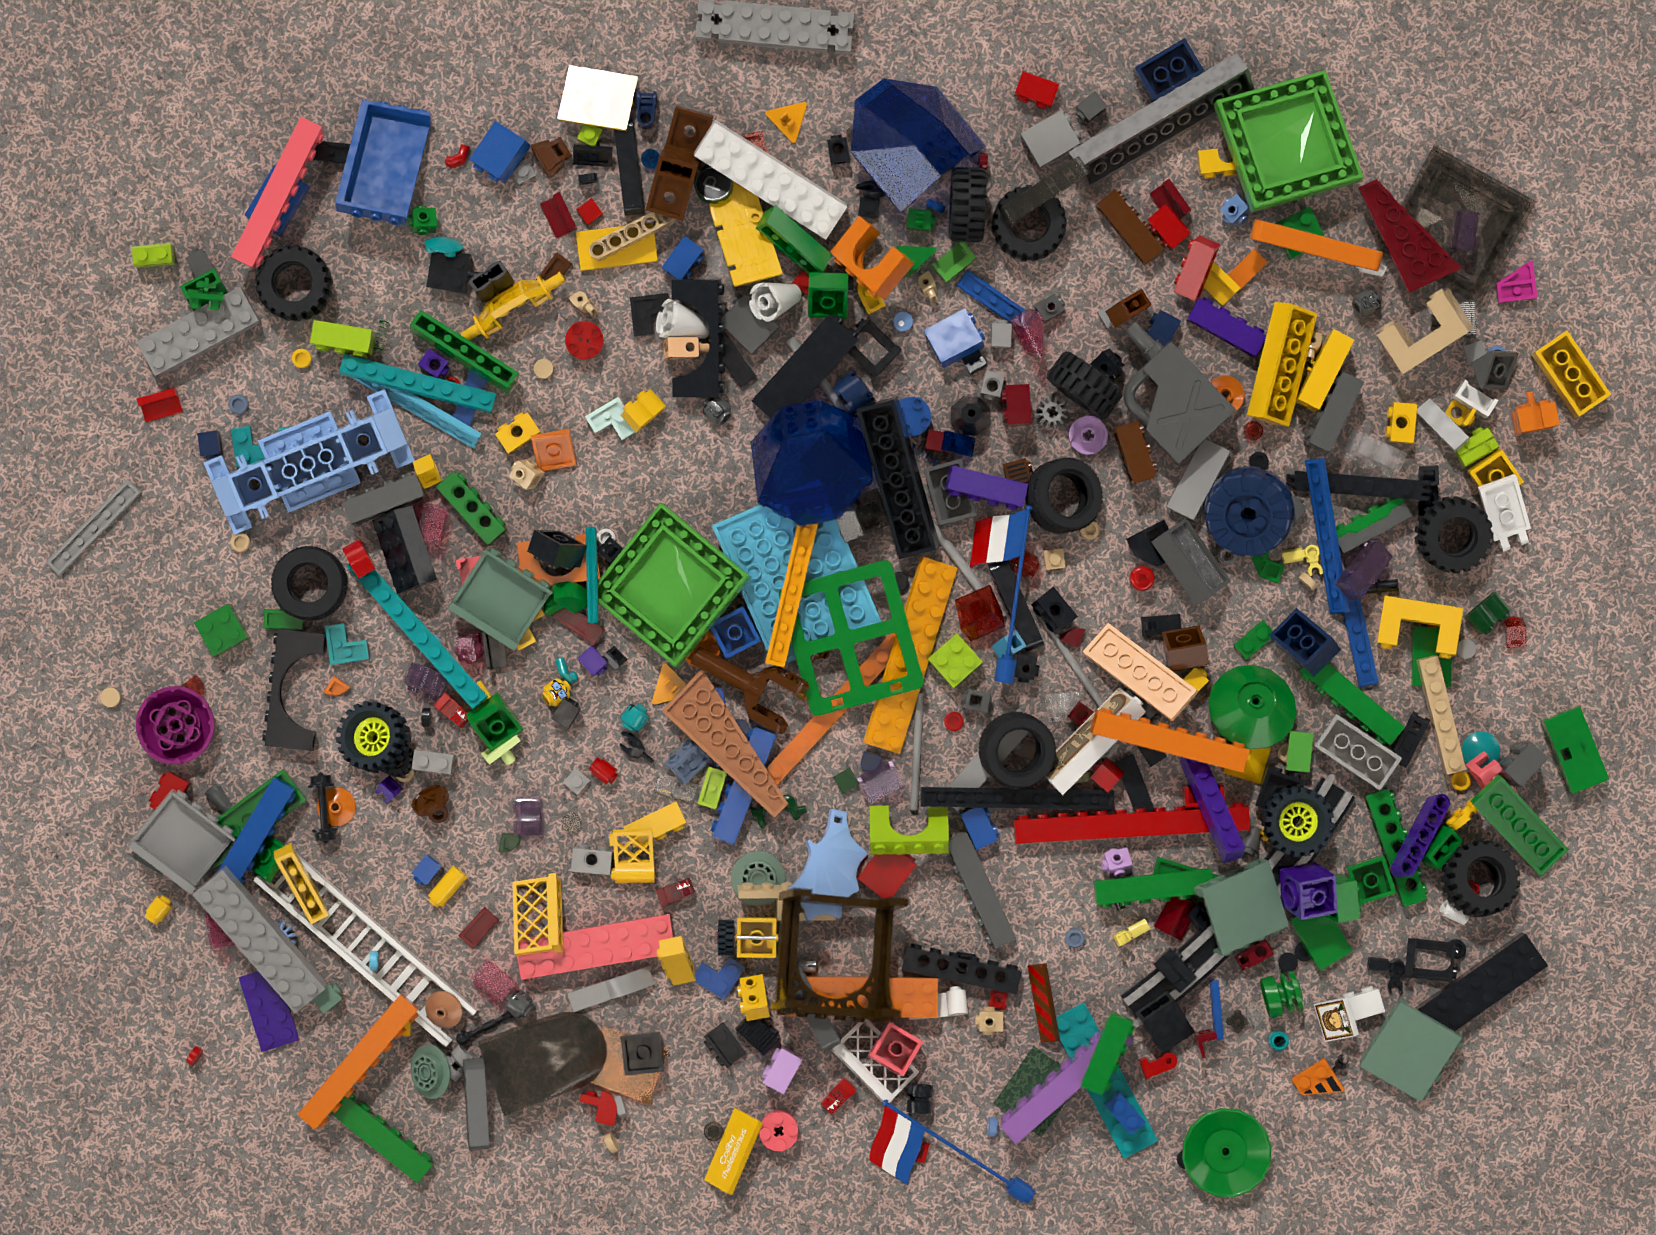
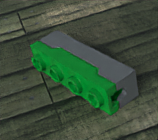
(1372, 524)

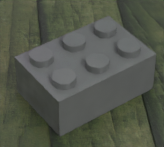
(947, 507)
(1521, 763)

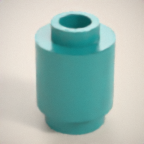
(1283, 1042)

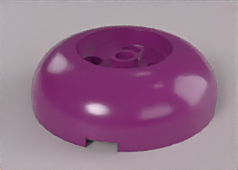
(155, 713)

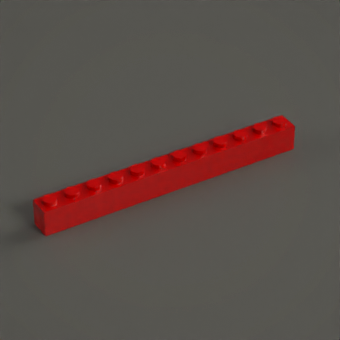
(1120, 824)

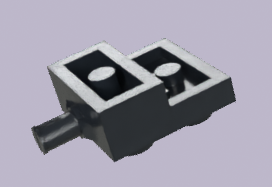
(450, 272)

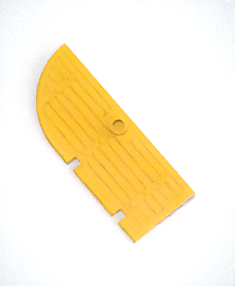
(741, 241)

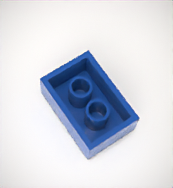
(295, 202)

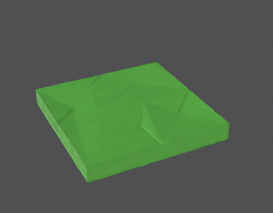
(1288, 141)
(670, 585)

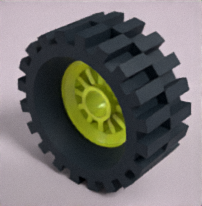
(369, 754)
(1319, 822)

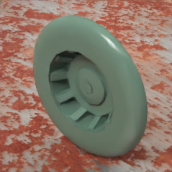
(758, 874)
(430, 1071)

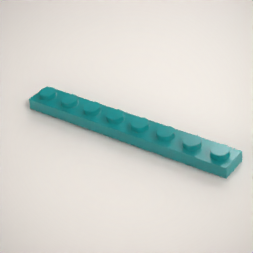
(417, 383)

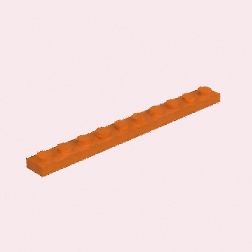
(820, 724)

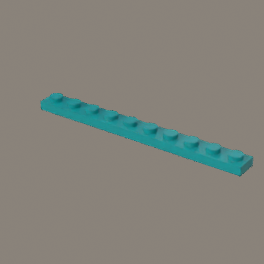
(422, 637)

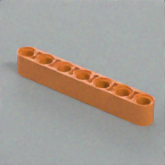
(1316, 245)

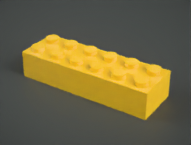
(1282, 364)

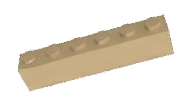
(1440, 714)

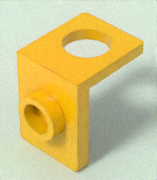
(1467, 414)

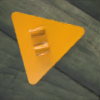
(788, 119)
(668, 685)

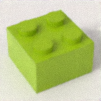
(954, 660)

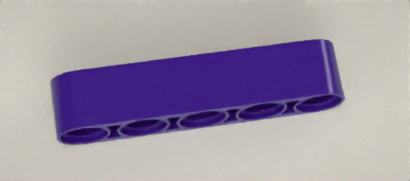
(1413, 840)

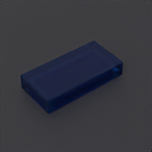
(958, 443)

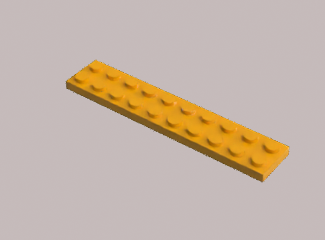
(924, 614)

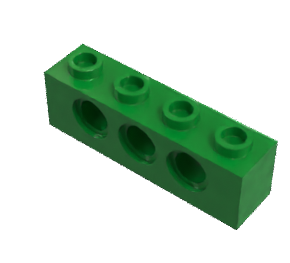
(448, 488)

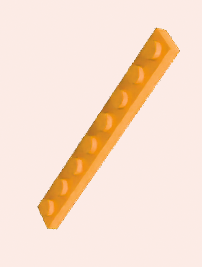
(791, 595)

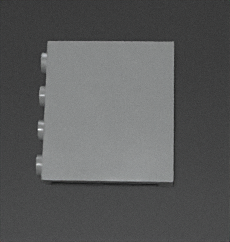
(181, 840)

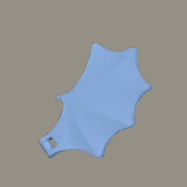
(831, 866)

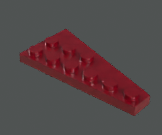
(1410, 246)

